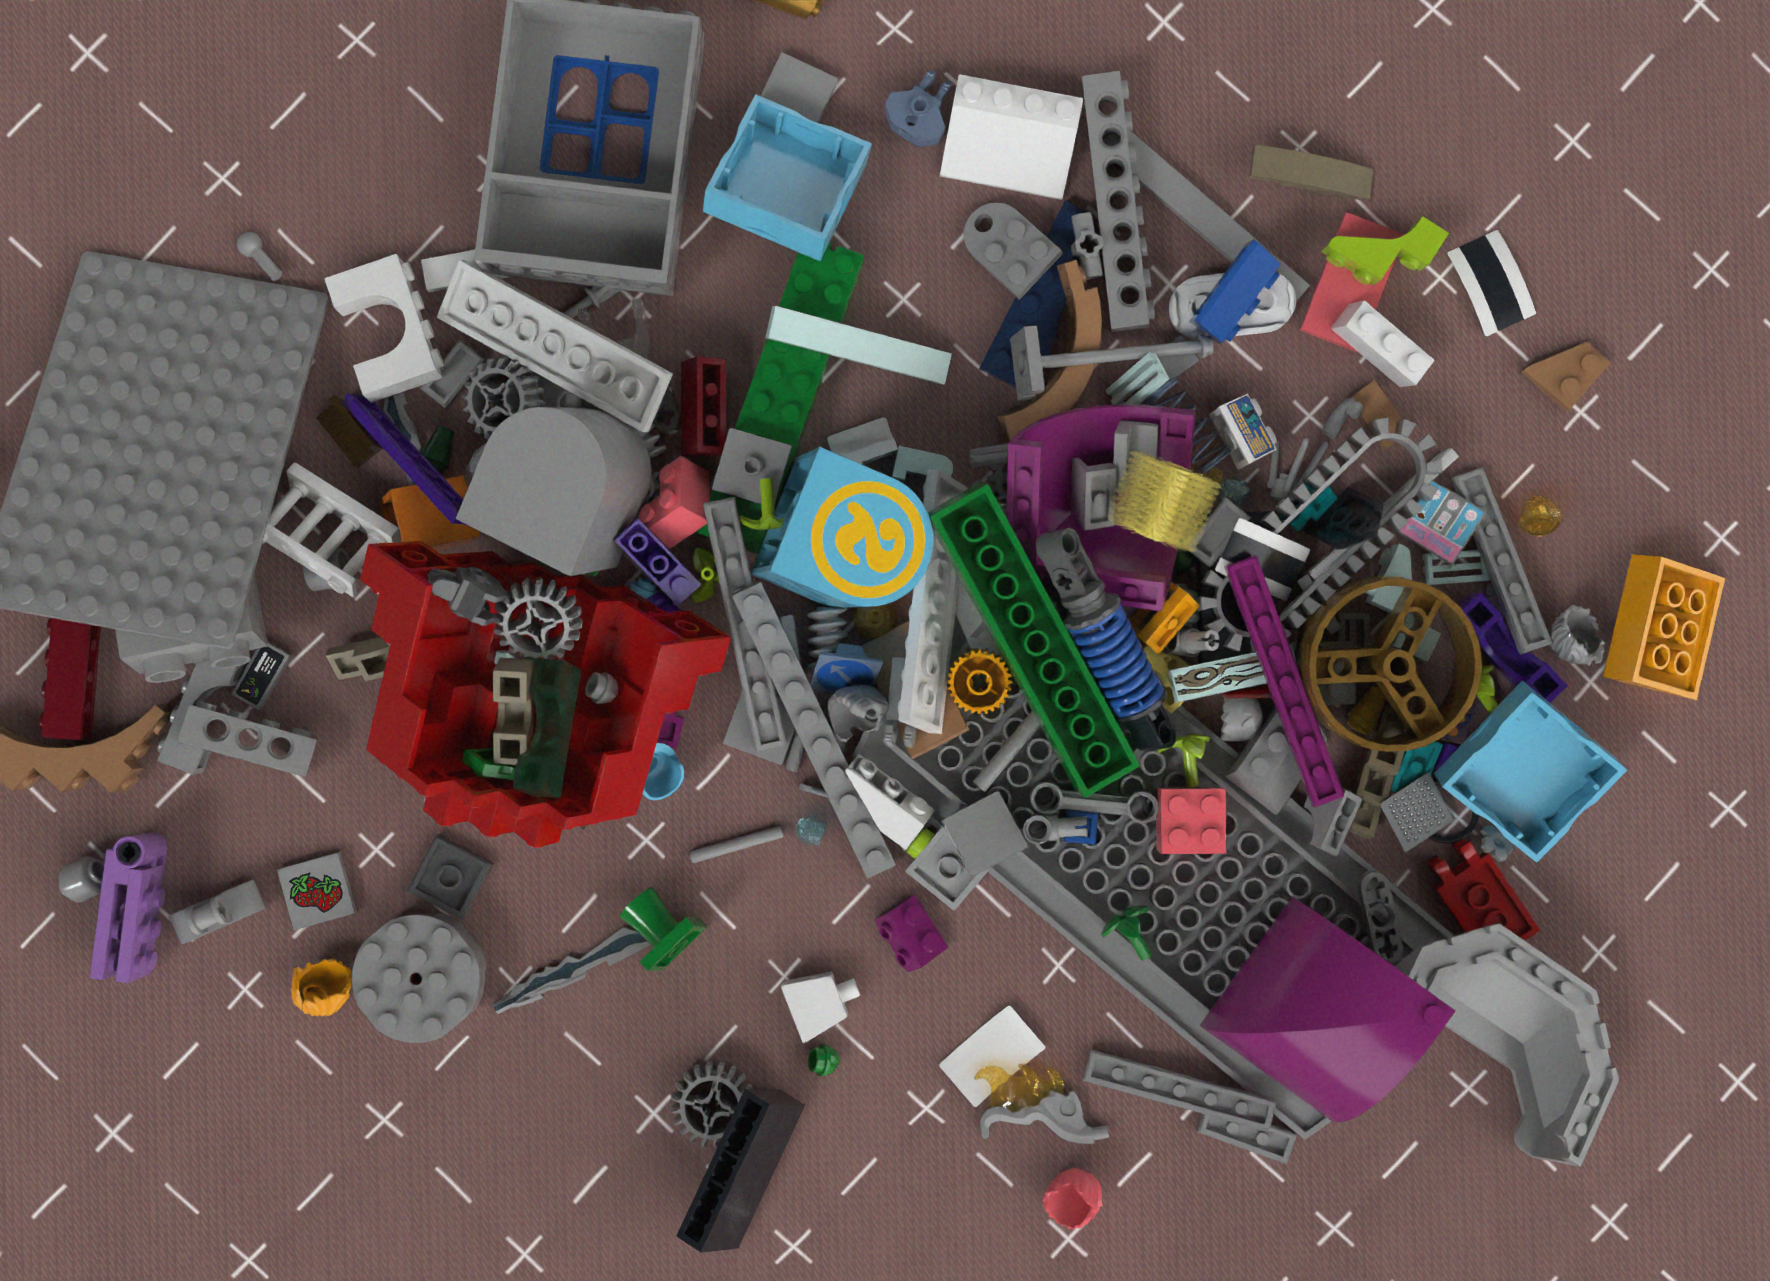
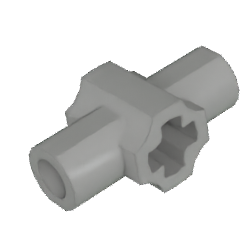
(1084, 230)

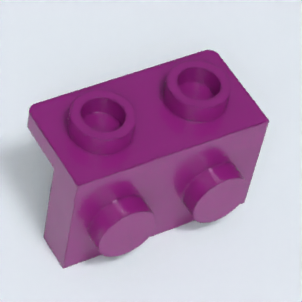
(911, 934)

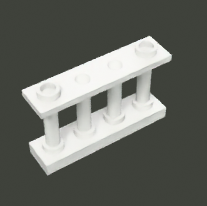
(327, 501)

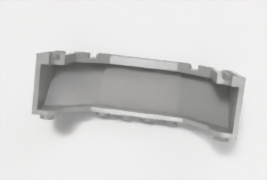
(1532, 1022)

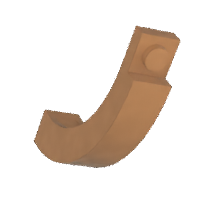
(1068, 381)

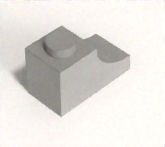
(1333, 821)

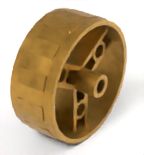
(1388, 664)

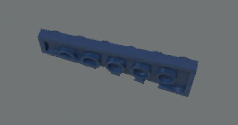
(1038, 307)

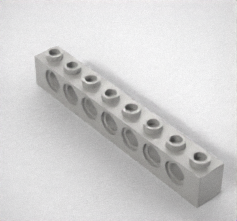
(1097, 90)

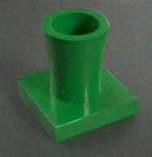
(660, 929)

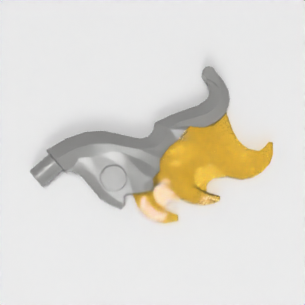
(1034, 1098)

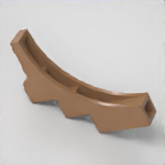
(68, 767)

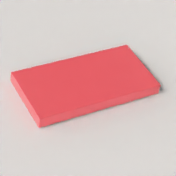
(1338, 286)

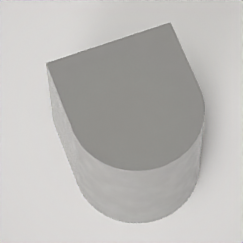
(560, 486)

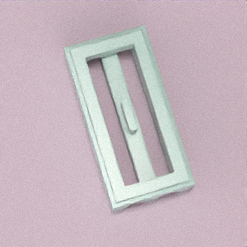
(1136, 378)
(1429, 569)

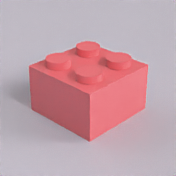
(1191, 820)

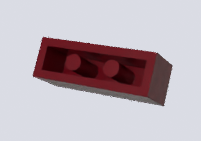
(703, 407)

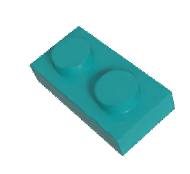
(1416, 764)

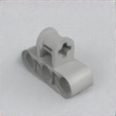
(217, 912)

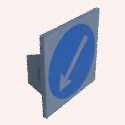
(844, 669)

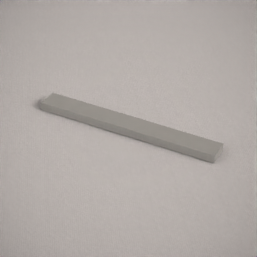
(1194, 206)
(734, 576)

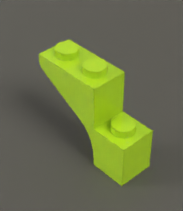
(1373, 256)

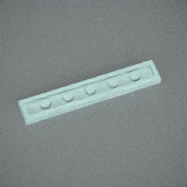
(858, 345)

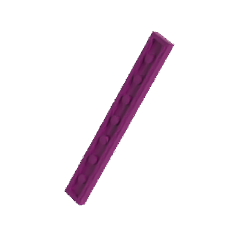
(1284, 681)

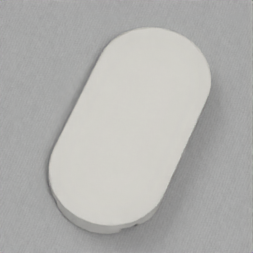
(1267, 317)

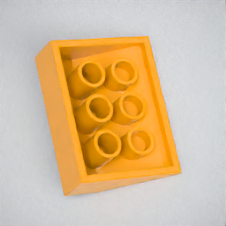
(1664, 626)

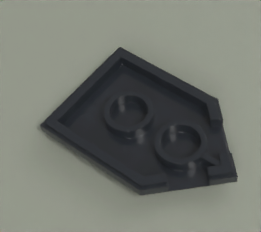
(1348, 520)

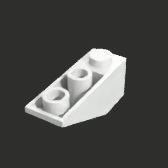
(891, 805)

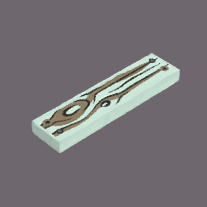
(1216, 677)

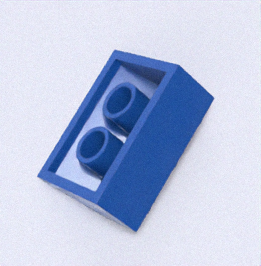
(1236, 292)

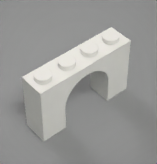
(413, 359)

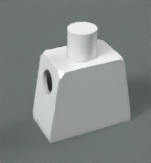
(818, 1002)

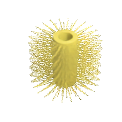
(1163, 501)

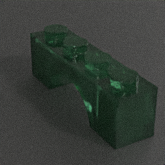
(543, 764)

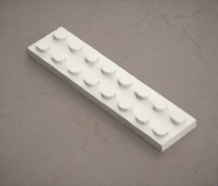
(554, 345)
(930, 625)

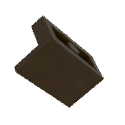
(348, 433)

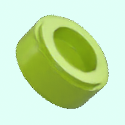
(919, 842)

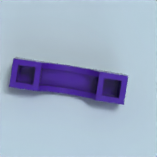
(1500, 648)

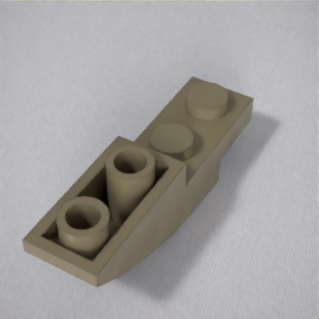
(359, 658)

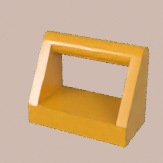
(1166, 622)

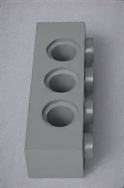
(195, 734)

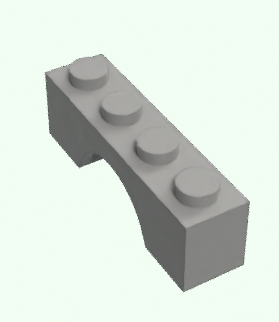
(195, 688)

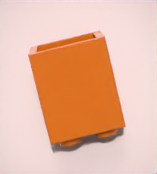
(422, 520)

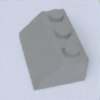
(1267, 765)

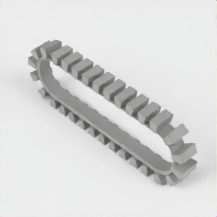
(1365, 549)

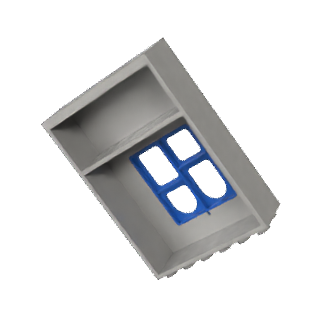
(589, 223)

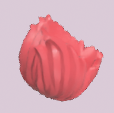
(1073, 1198)

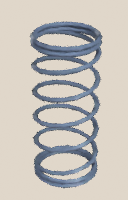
(1225, 452)

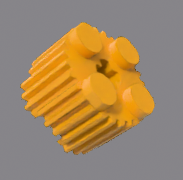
(961, 681)

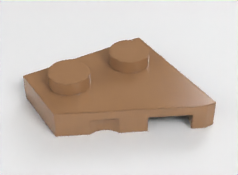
(1567, 374)

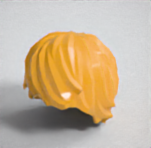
(321, 987)

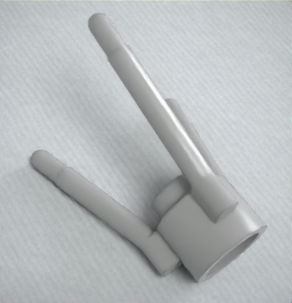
(1286, 483)

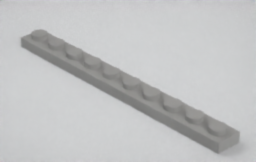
(812, 728)

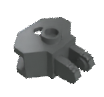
(467, 592)

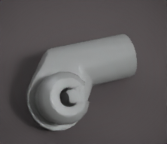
(1346, 408)

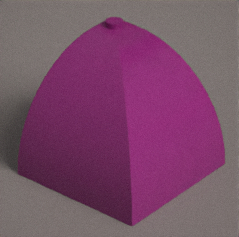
(1041, 495)
(1326, 1015)

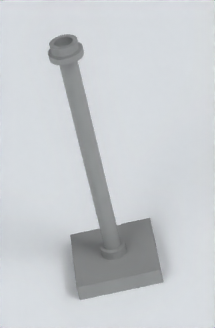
(1029, 362)

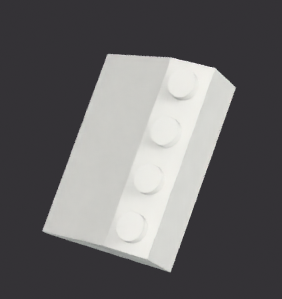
(1011, 137)

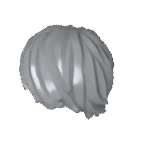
(1574, 637)

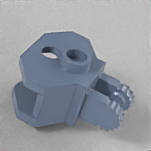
(921, 110)

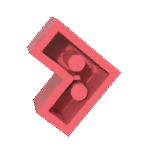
(680, 505)

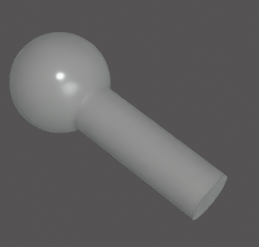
(251, 245)

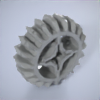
(486, 396)
(562, 611)
(698, 1101)

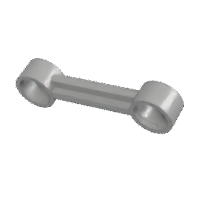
(1094, 803)

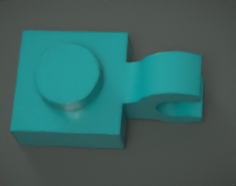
(1314, 509)

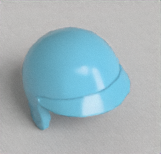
(664, 773)

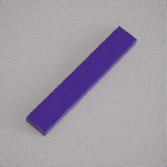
(406, 455)

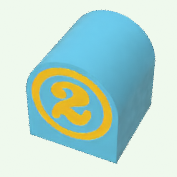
(845, 534)

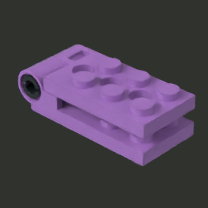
(130, 908)

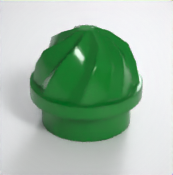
(823, 1060)

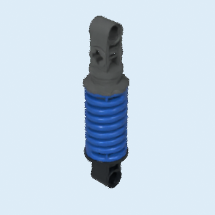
(1107, 641)

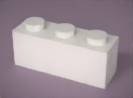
(1382, 344)

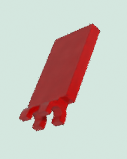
(1479, 893)

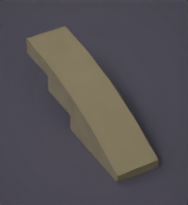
(1311, 172)
(1376, 775)

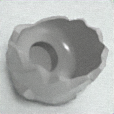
(1241, 719)

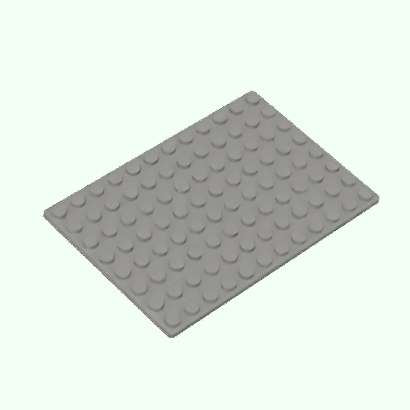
(156, 449)

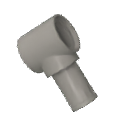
(1190, 642)
(1056, 828)

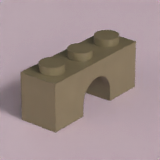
(515, 709)

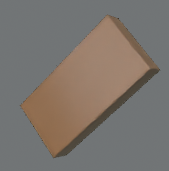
(1375, 407)

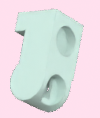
(918, 462)

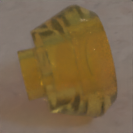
(1540, 516)
(885, 620)

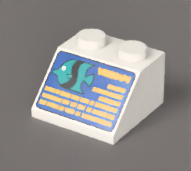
(1243, 430)

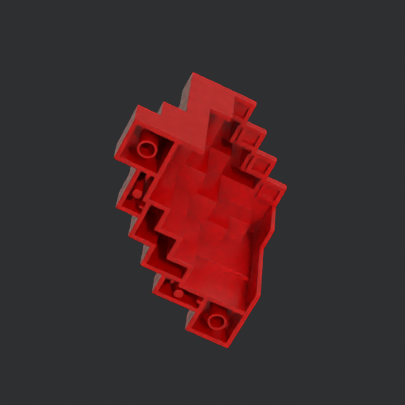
(441, 692)

